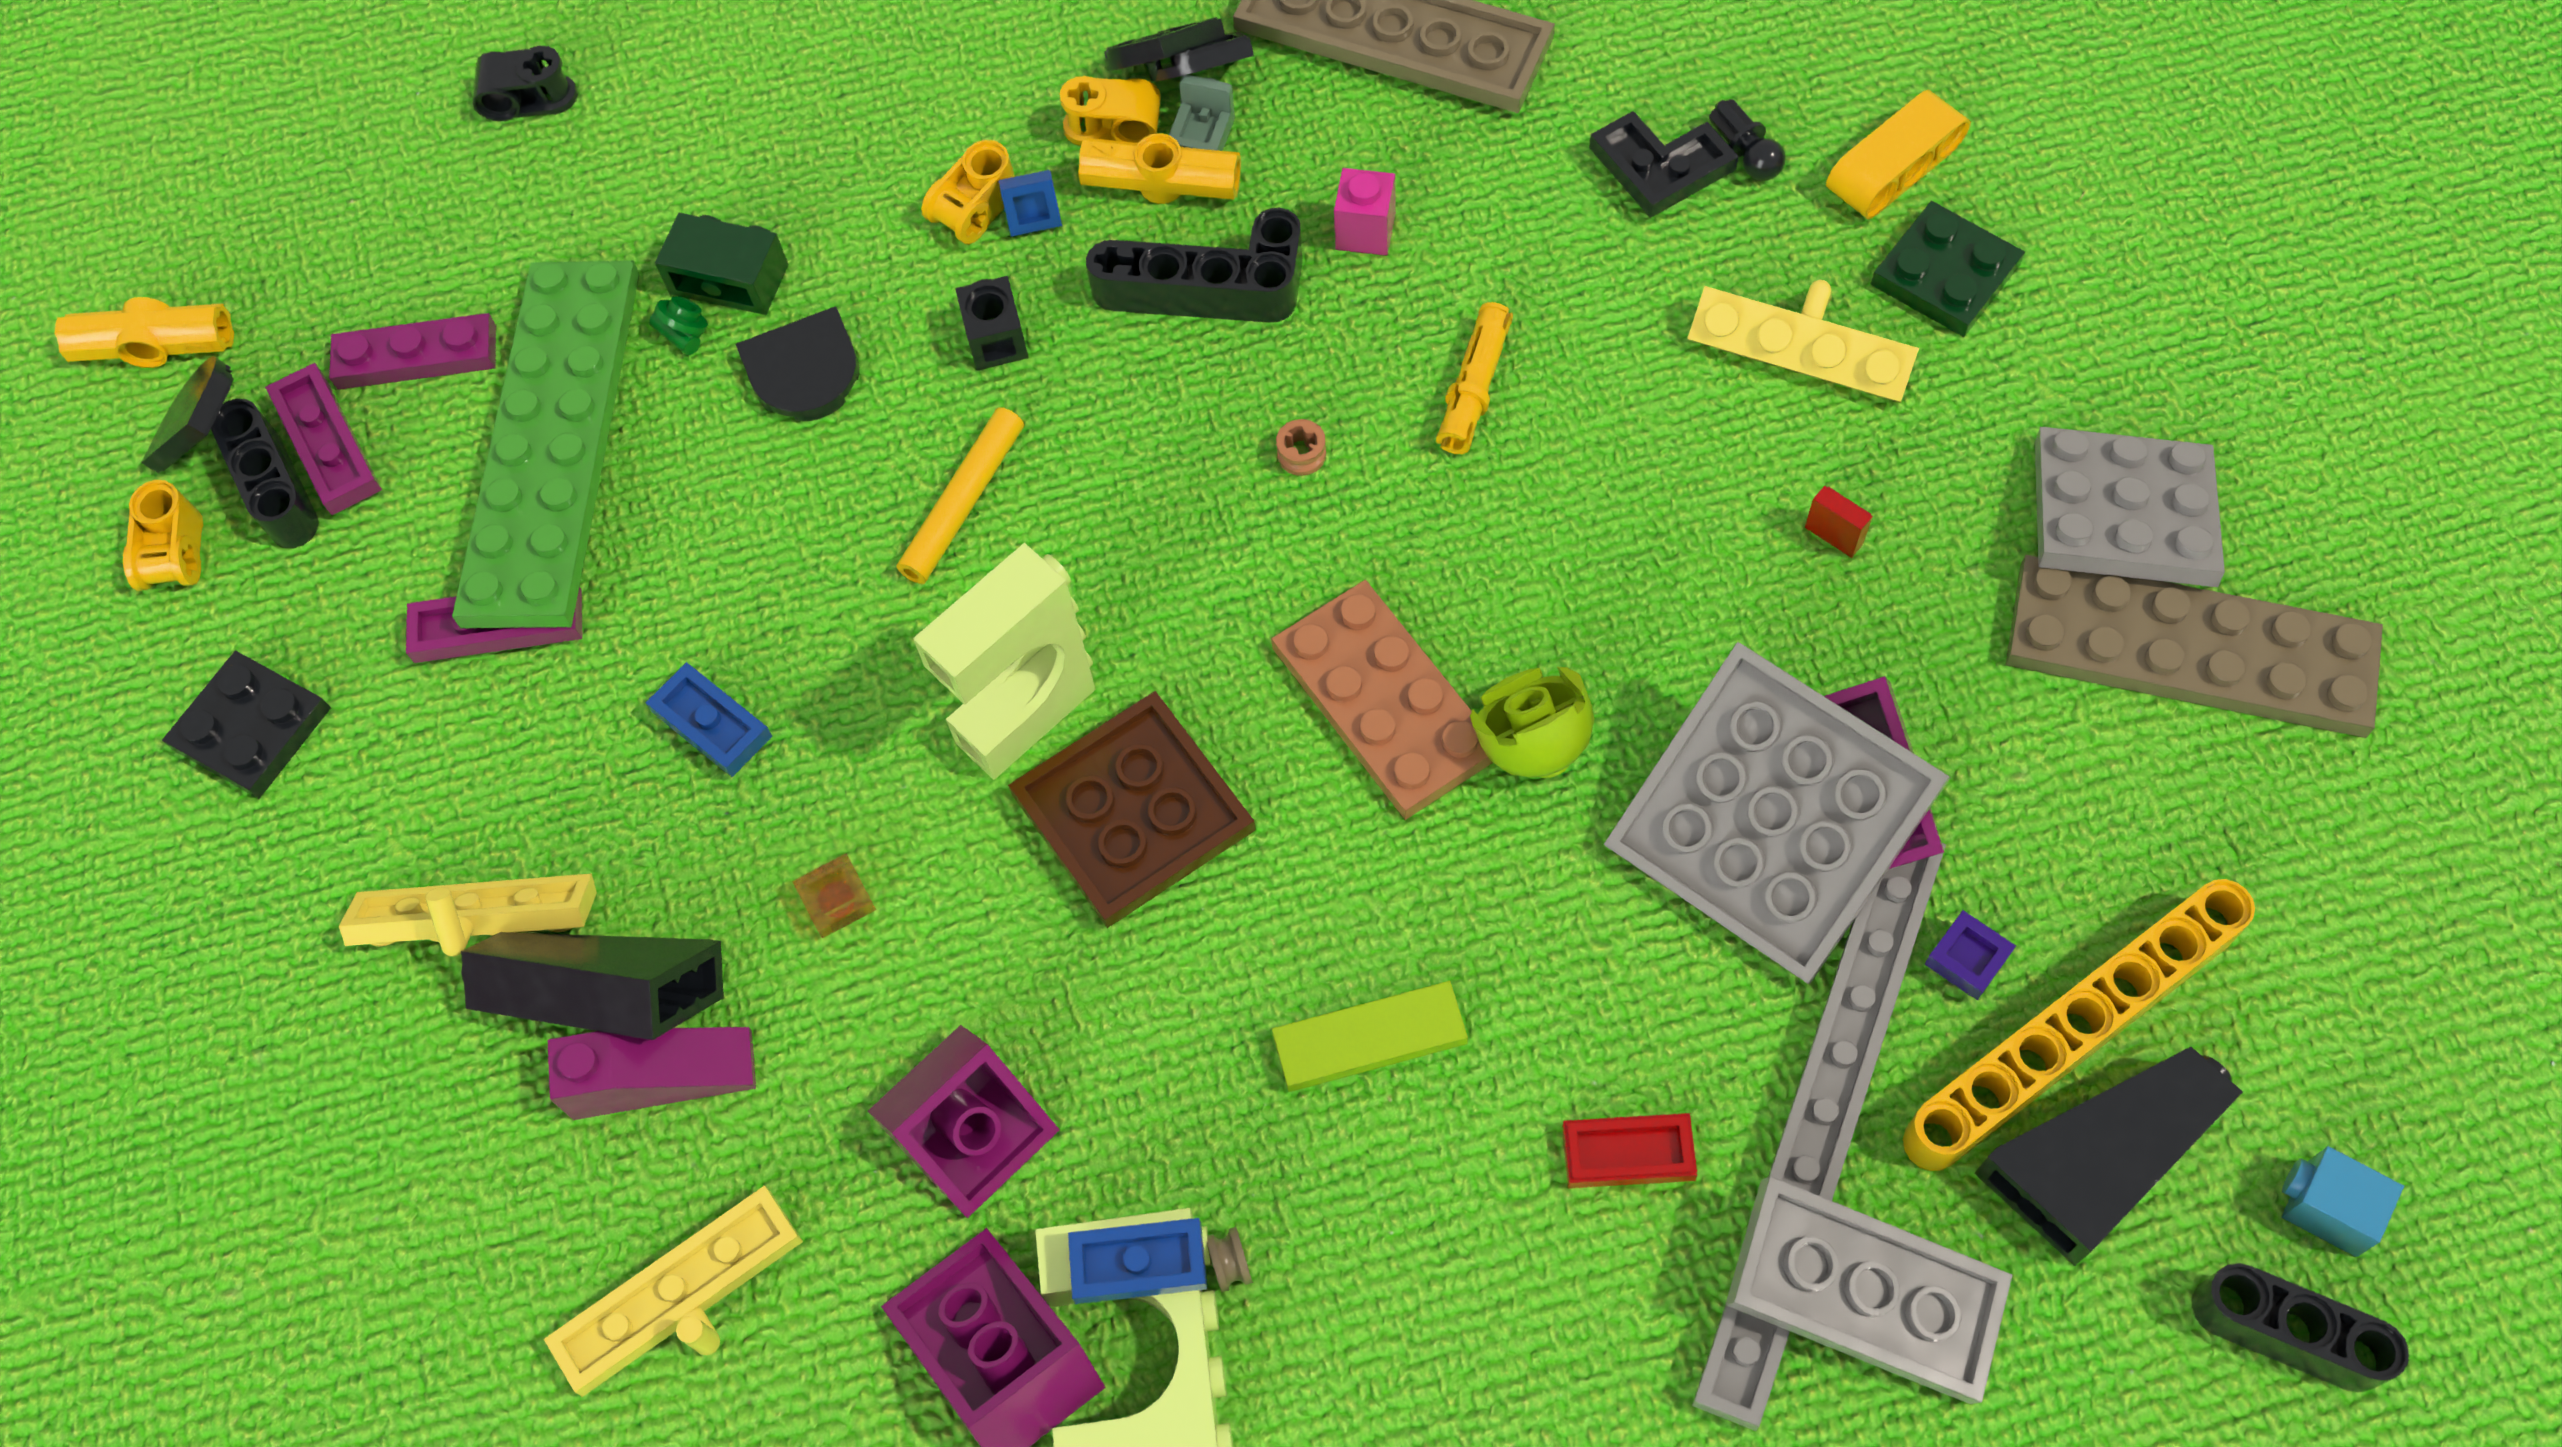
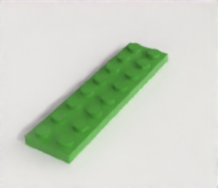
(547, 447)

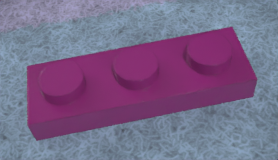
(413, 351)
(323, 439)
(436, 636)

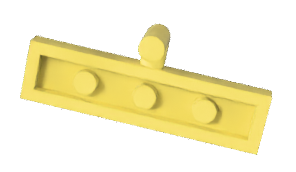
(1804, 341)
(469, 909)
(674, 1294)

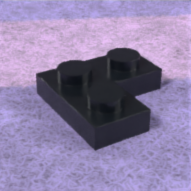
(1657, 172)

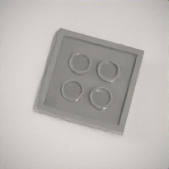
(2128, 507)

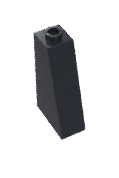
(594, 980)
(2103, 1156)

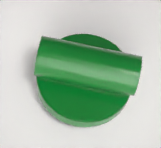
(679, 323)

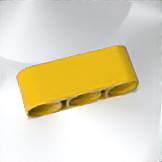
(1898, 154)

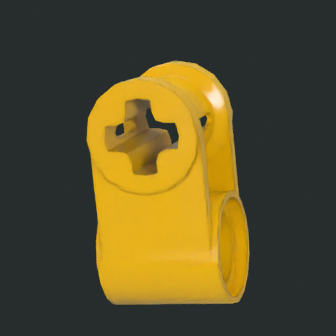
(1113, 111)
(970, 191)
(162, 537)

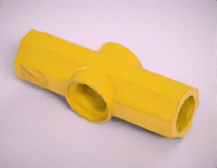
(1159, 168)
(144, 332)

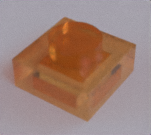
(834, 895)

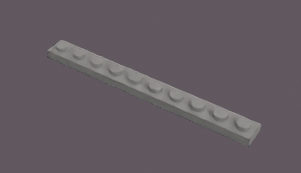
(1825, 1115)

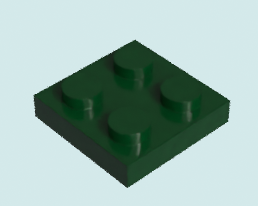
(1947, 268)

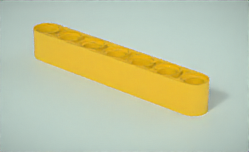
(2095, 1000)

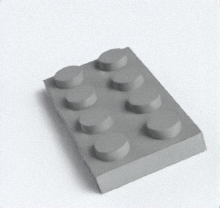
(1870, 1290)

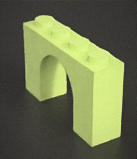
(1009, 658)
(1187, 1408)

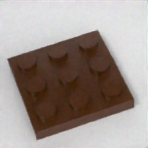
(1132, 808)

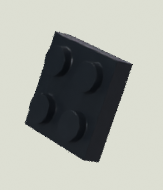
(246, 724)

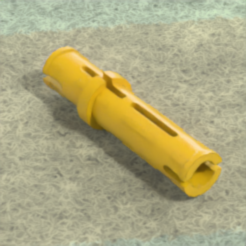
(1469, 395)

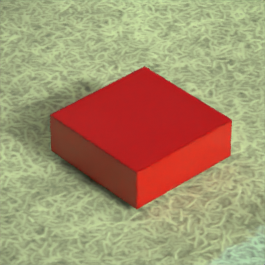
(1838, 521)

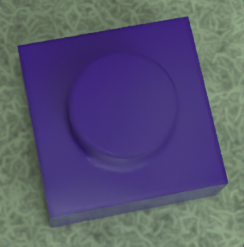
(1970, 955)

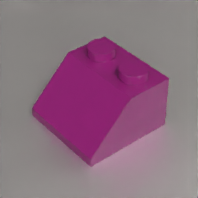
(964, 1120)

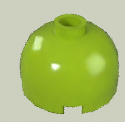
(1535, 722)

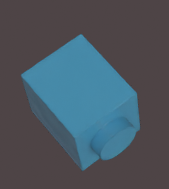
(2340, 1200)

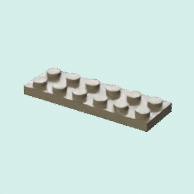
(1433, 43)
(2198, 647)

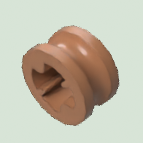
(1313, 438)

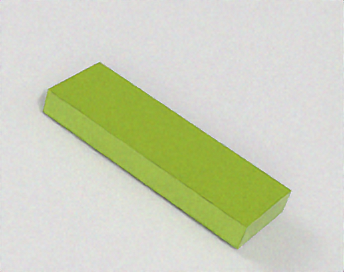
(1369, 1036)

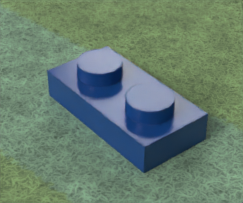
(709, 719)
(1137, 1261)

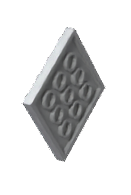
(1776, 812)

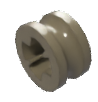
(1228, 1259)

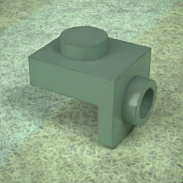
(1204, 113)

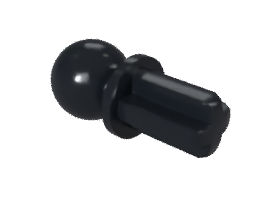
(1761, 156)

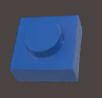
(1030, 203)

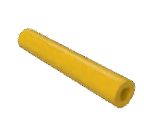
(960, 496)

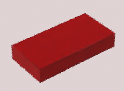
(1629, 1150)

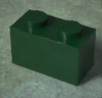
(722, 263)

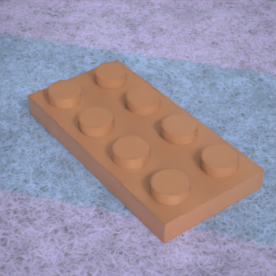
(1383, 698)

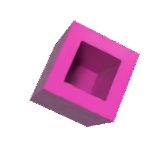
(1364, 211)

